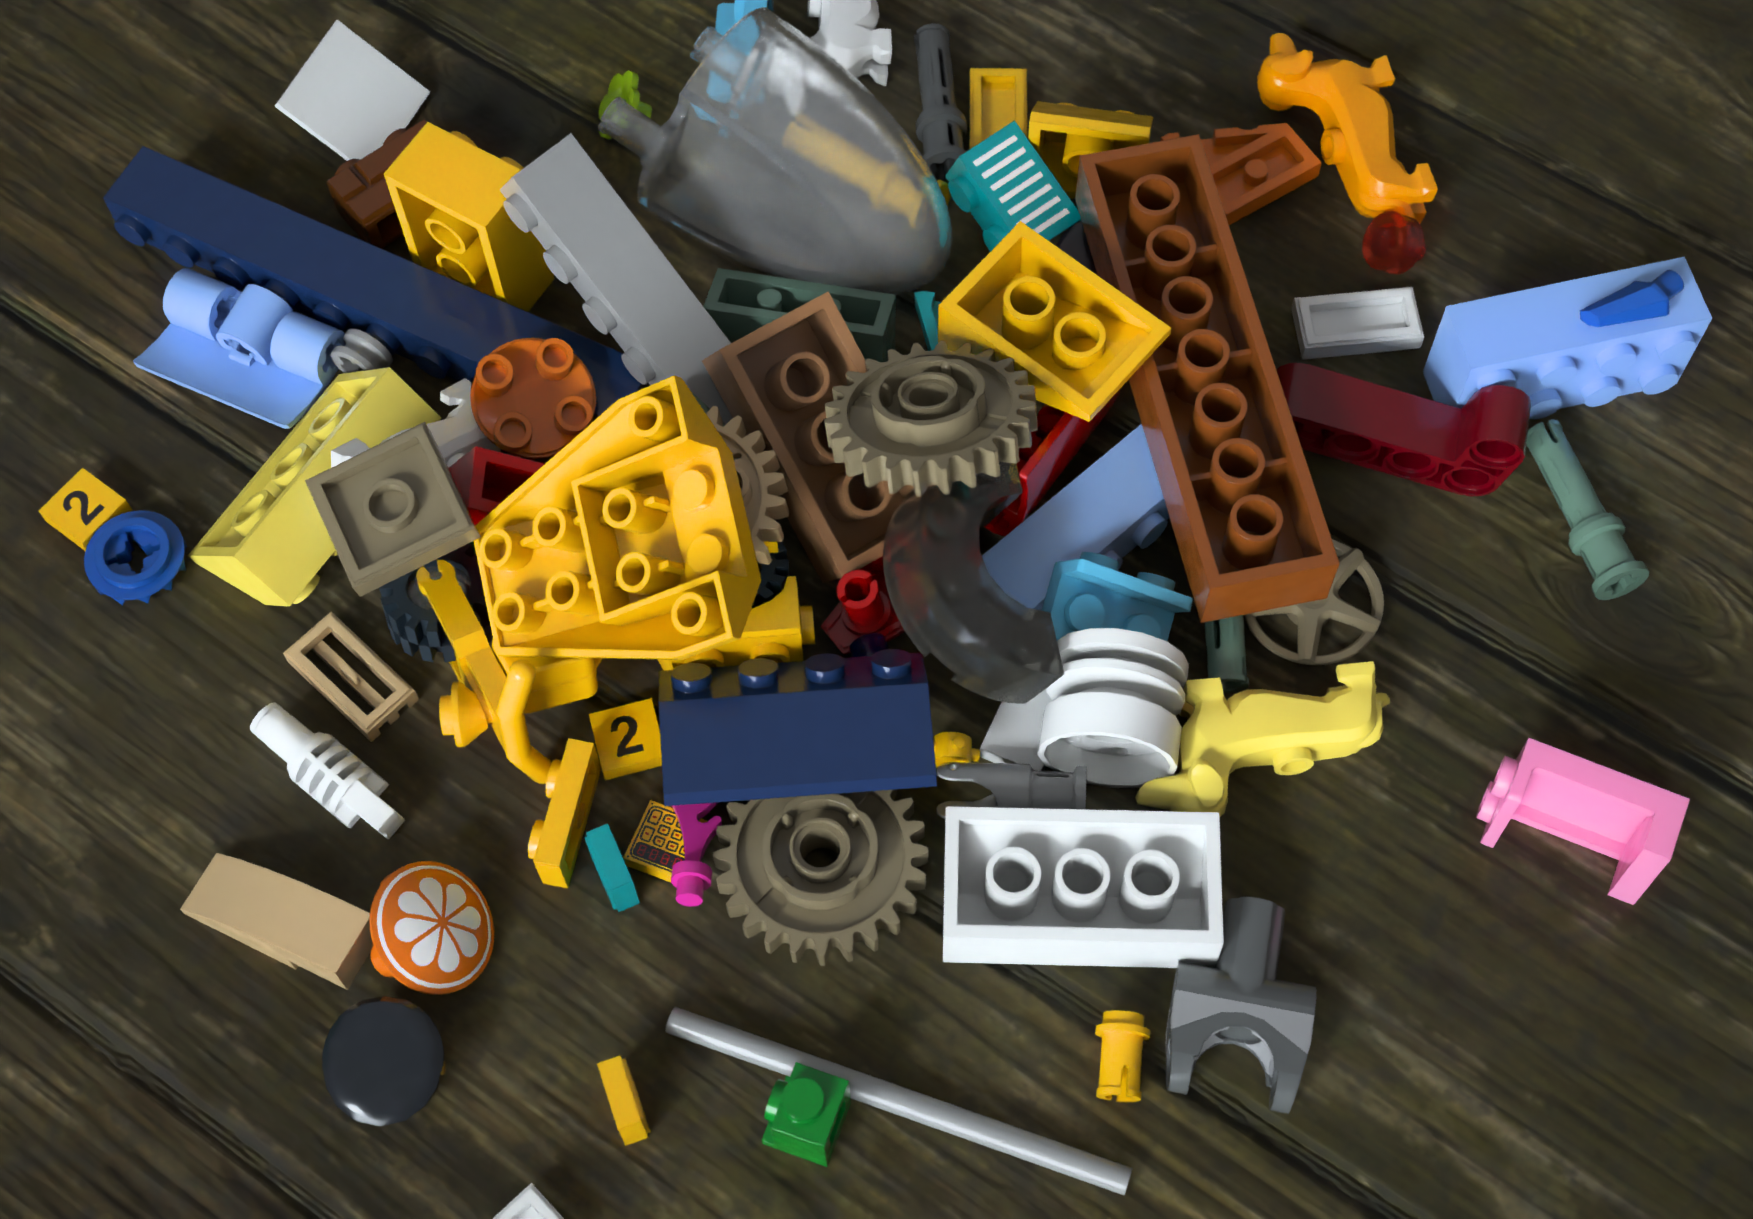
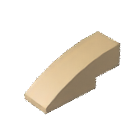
(282, 918)

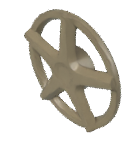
(1315, 614)

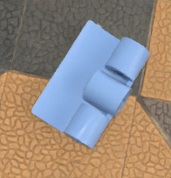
(242, 348)

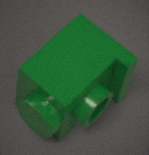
(807, 1114)

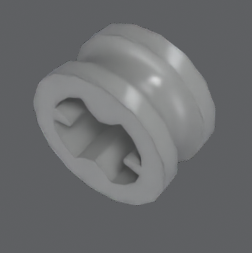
(360, 353)

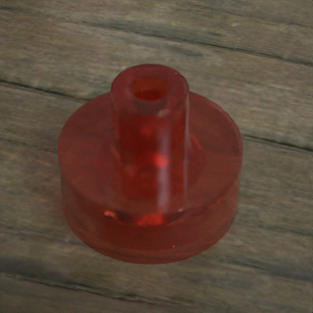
(1393, 242)

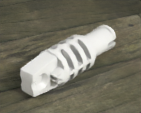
(327, 771)

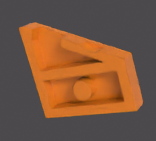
(1256, 166)

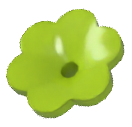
(626, 88)

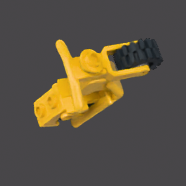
(446, 612)

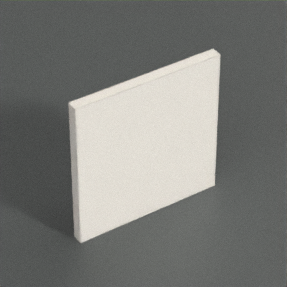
(351, 95)

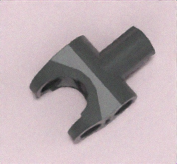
(1243, 1004)

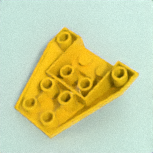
(624, 540)

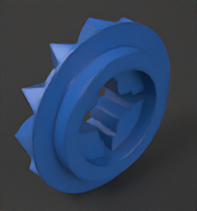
(111, 550)

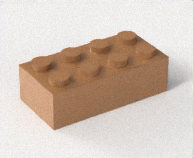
(780, 387)

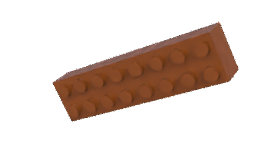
(1211, 389)

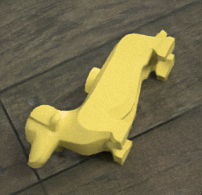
(1264, 730)

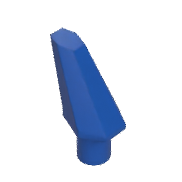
(1635, 301)

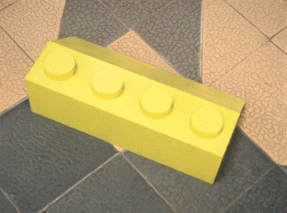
(272, 532)

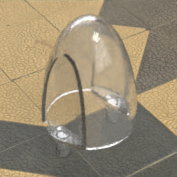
(789, 165)

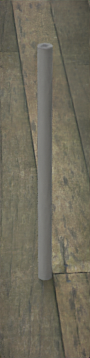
(905, 1102)

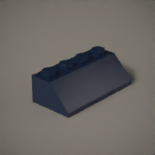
(795, 728)

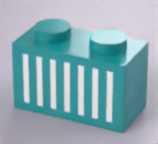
(1007, 184)

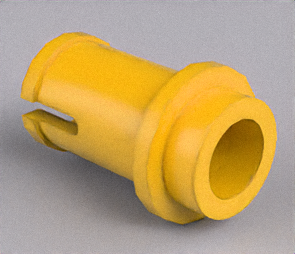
(1121, 1055)

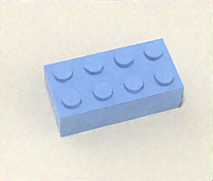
(1544, 348)

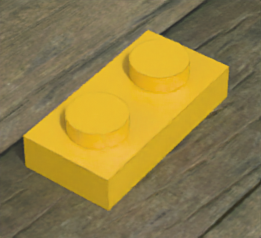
(571, 789)

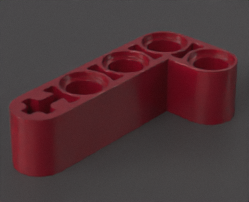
(1406, 434)

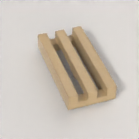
(384, 709)

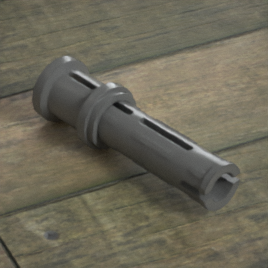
(941, 122)

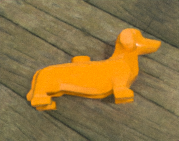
(1355, 124)

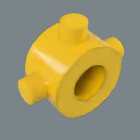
(954, 748)

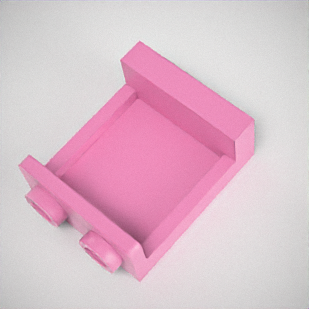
(1587, 808)

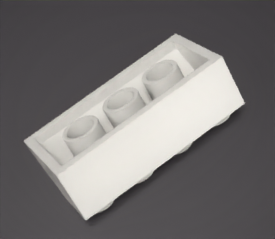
(1082, 887)

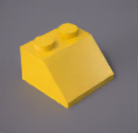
(1067, 131)

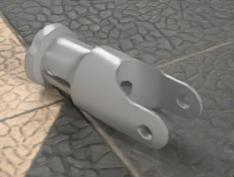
(1017, 786)

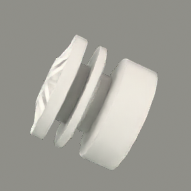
(1115, 708)

